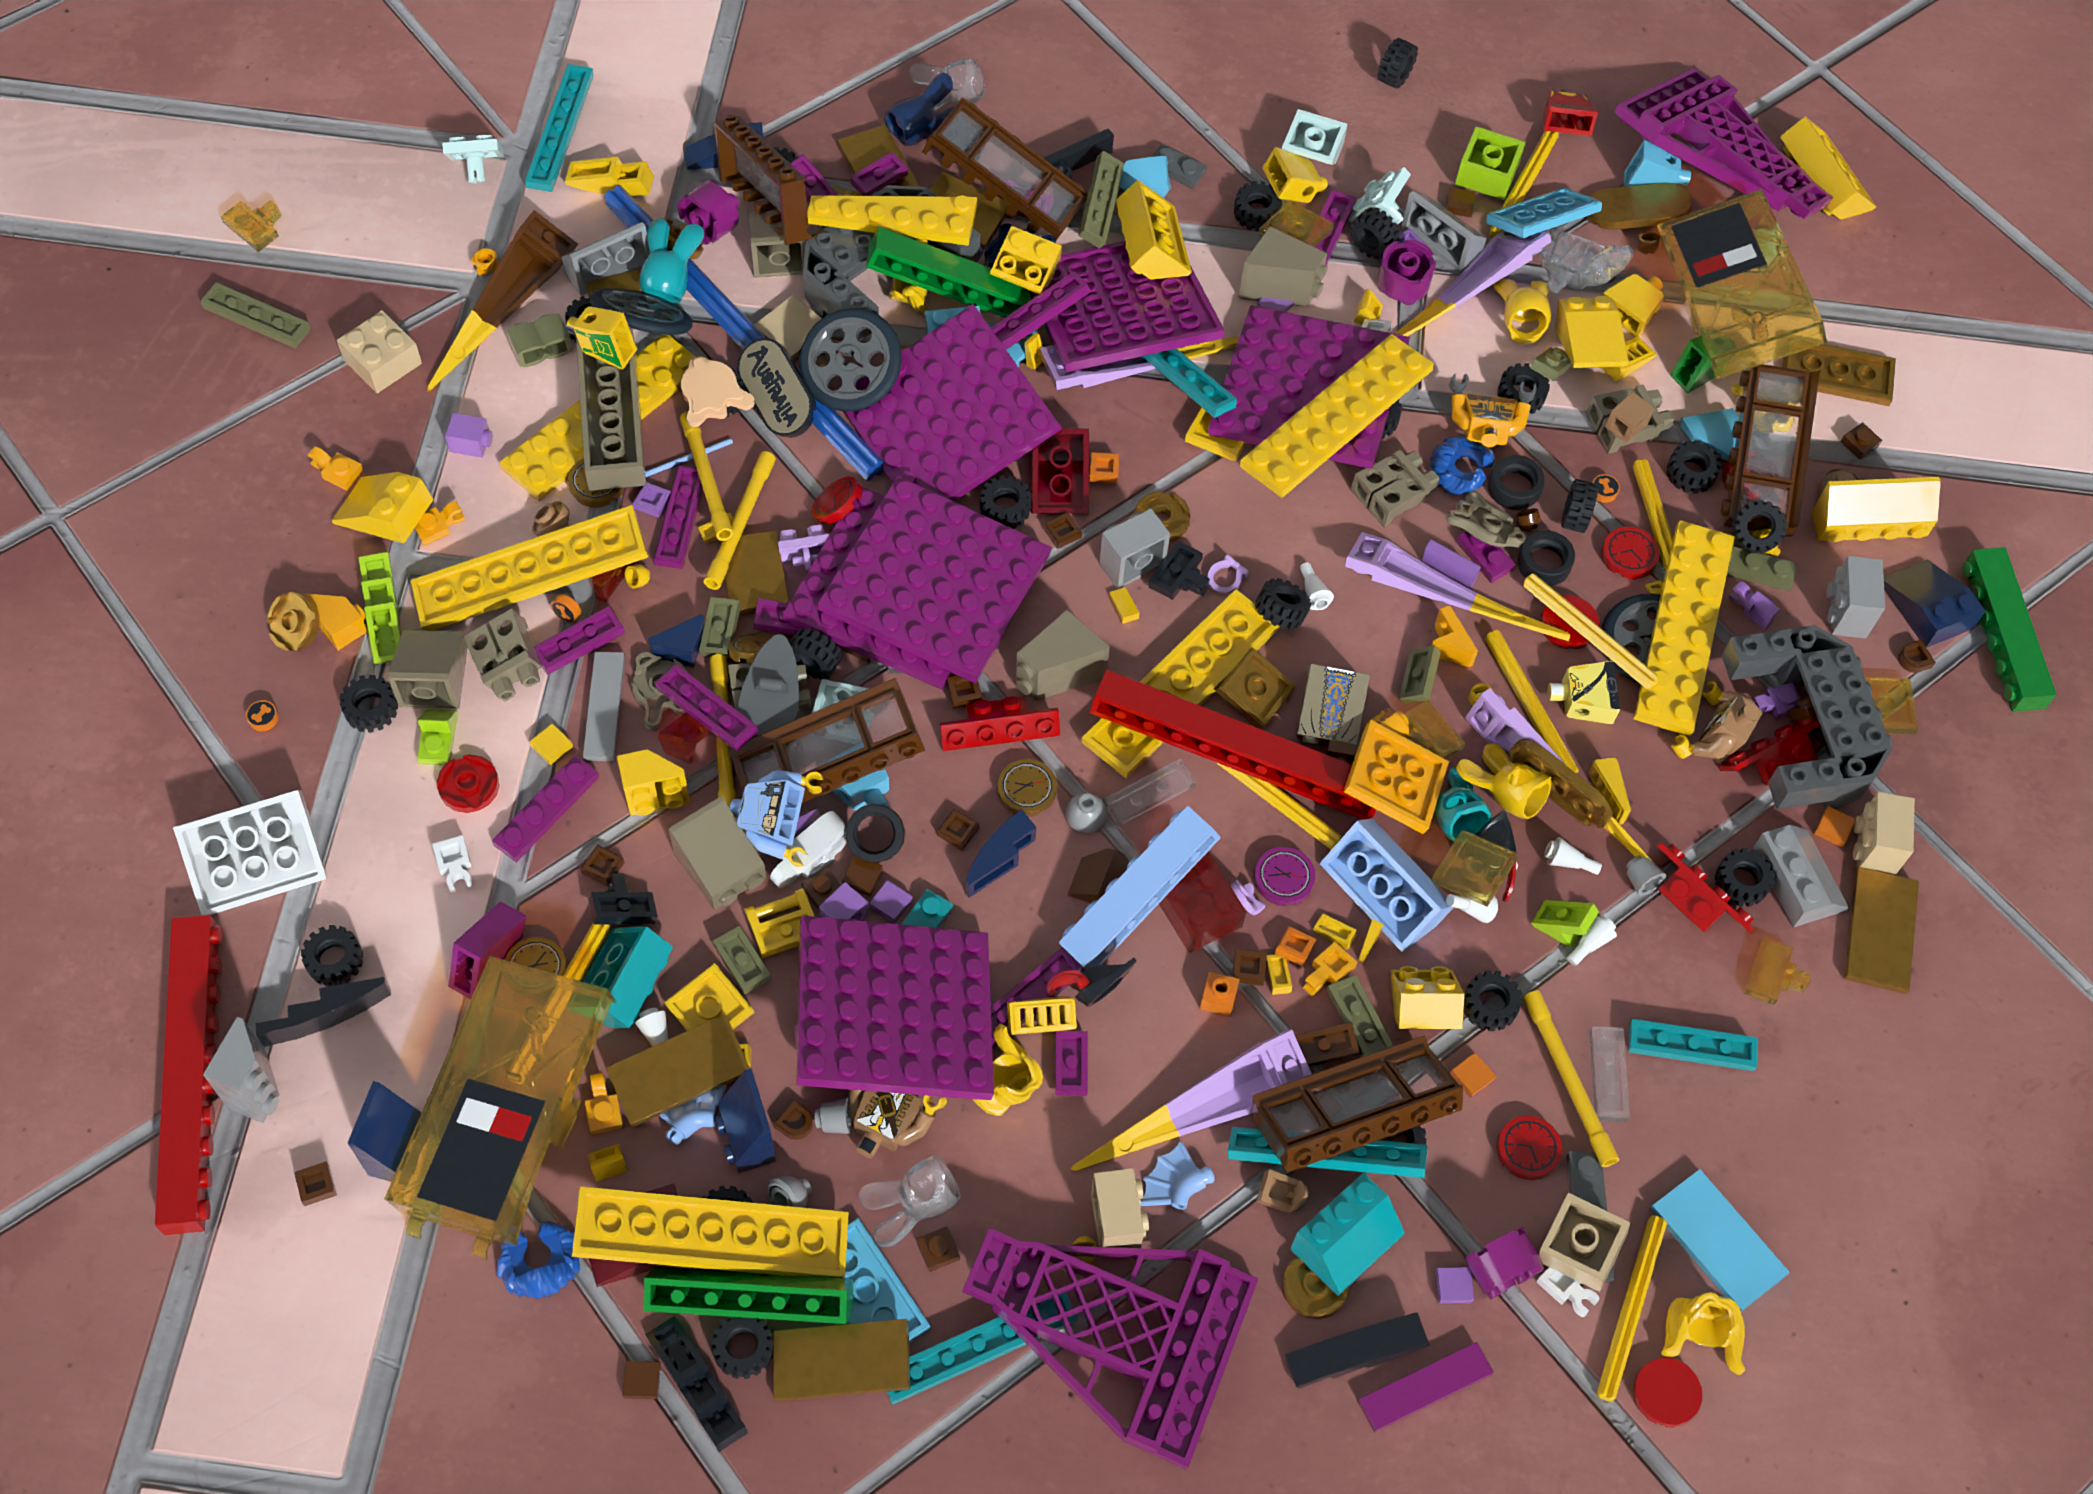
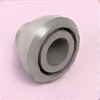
(1086, 812)
(789, 1191)

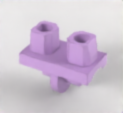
(802, 550)

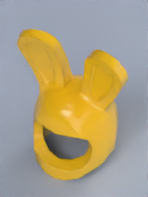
(1523, 306)
(1513, 786)

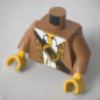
(1727, 728)
(890, 1119)

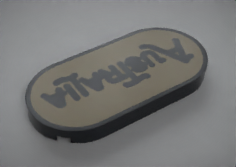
(777, 387)

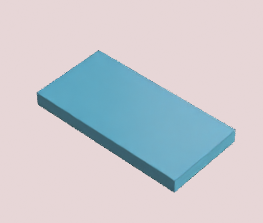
(1544, 212)
(1719, 1240)
(876, 1288)

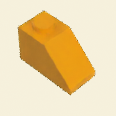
(339, 619)

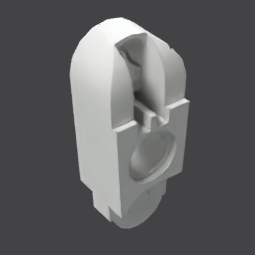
(820, 841)

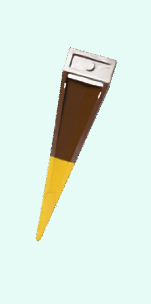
(526, 265)

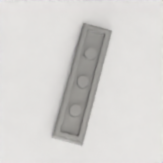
(604, 706)

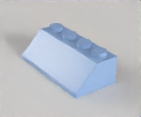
(1386, 883)

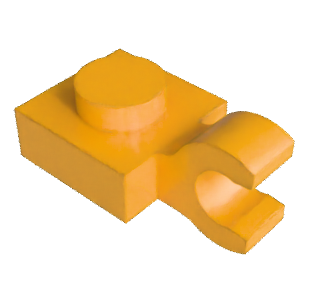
(336, 470)
(435, 524)
(1330, 966)
(603, 1110)

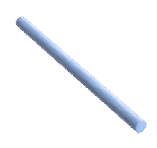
(686, 458)

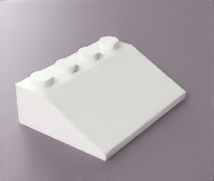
(250, 852)

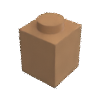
(1630, 417)

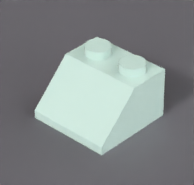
(1315, 137)

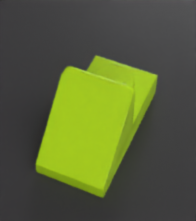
(437, 736)
(1565, 920)

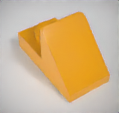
(1453, 639)

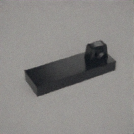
(1082, 152)

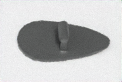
(771, 687)

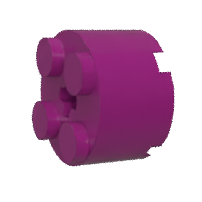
(711, 209)
(1406, 271)
(1504, 1261)

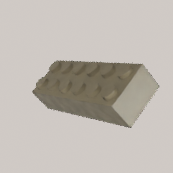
(611, 423)

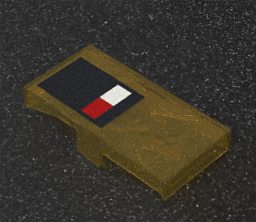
(1741, 284)
(499, 1103)

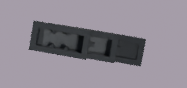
(335, 1006)
(1357, 1350)
(696, 1383)

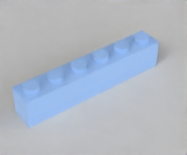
(1139, 889)

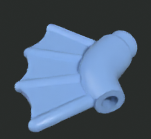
(692, 1116)
(1175, 1179)

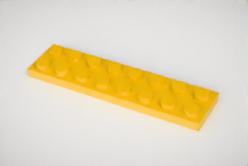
(1336, 415)
(549, 454)
(528, 568)
(1685, 627)
(1188, 671)
(709, 1233)

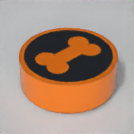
(1607, 488)
(566, 608)
(262, 715)

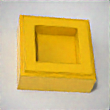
(551, 744)

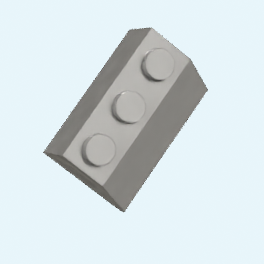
(1442, 231)
(607, 257)
(1801, 875)
(243, 1074)

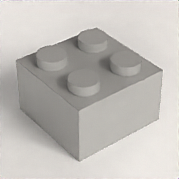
(1133, 548)
(1856, 597)

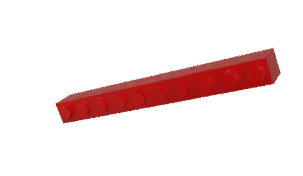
(1227, 742)
(185, 1091)

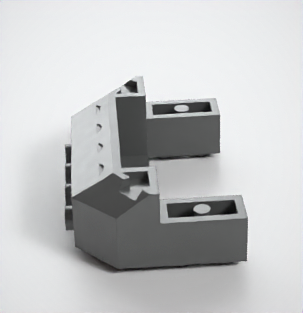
(841, 255)
(1841, 701)

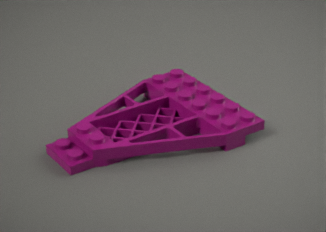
(1726, 137)
(1190, 1356)

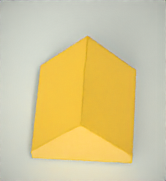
(1368, 307)
(607, 1162)

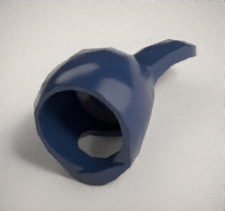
(918, 114)

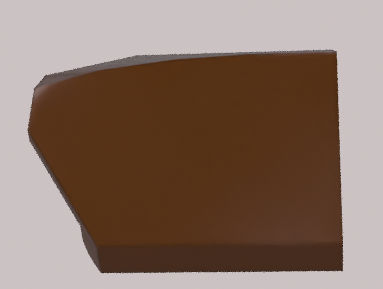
(1095, 874)

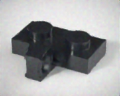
(1180, 572)
(622, 905)

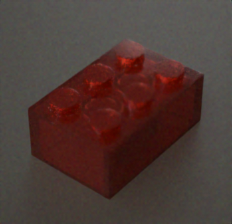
(1203, 906)

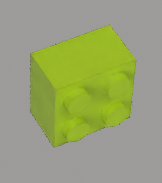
(1490, 163)

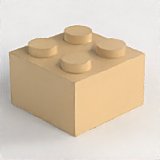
(379, 351)
(1885, 833)
(1117, 1209)
(1584, 1242)

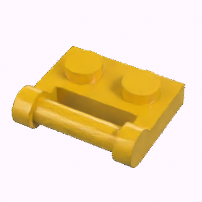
(782, 931)

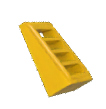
(1620, 372)
(1609, 782)
(1061, 1015)

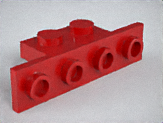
(998, 724)
(1786, 747)
(1695, 897)

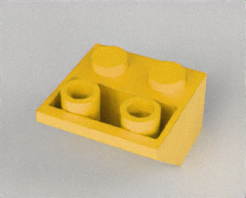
(1027, 260)
(651, 782)
(1426, 998)

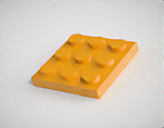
(1396, 776)

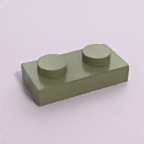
(1552, 363)
(719, 626)
(1419, 675)
(741, 960)

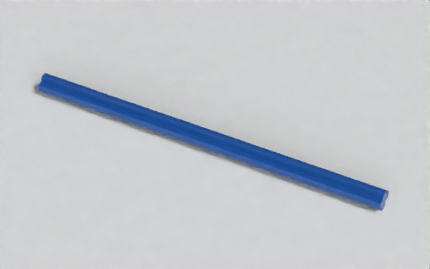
(744, 332)

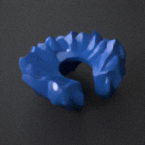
(1444, 460)
(544, 1280)

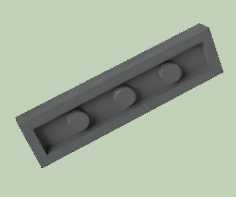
(1587, 1182)

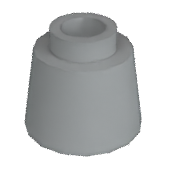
(1644, 875)
(834, 1117)

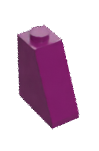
(488, 937)

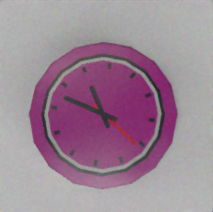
(1284, 876)

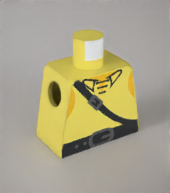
(1588, 692)

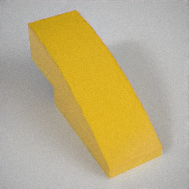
(606, 173)

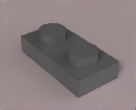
(1181, 167)

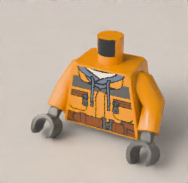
(1488, 417)

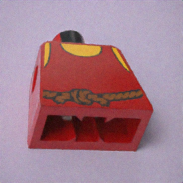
(1565, 113)

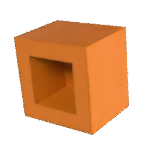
(1219, 1002)

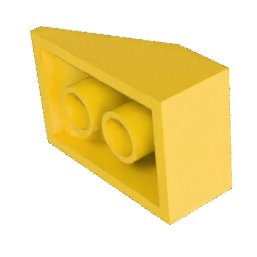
(1591, 332)
(385, 506)

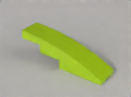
(380, 606)

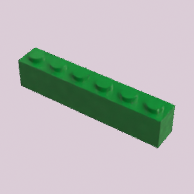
(943, 273)
(2009, 630)
(748, 1295)

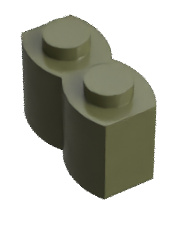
(539, 340)

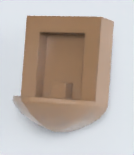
(1282, 1192)

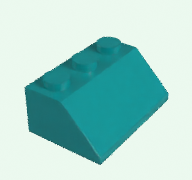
(628, 969)
(1349, 1234)

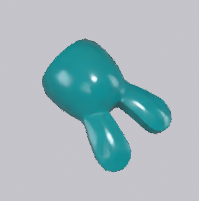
(666, 271)
(1460, 808)

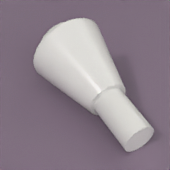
(1315, 588)
(1564, 855)
(1476, 910)
(1598, 934)
(653, 1025)

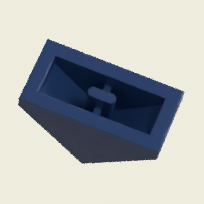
(679, 642)

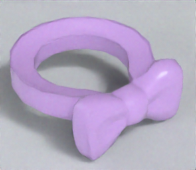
(1227, 562)
(1246, 897)

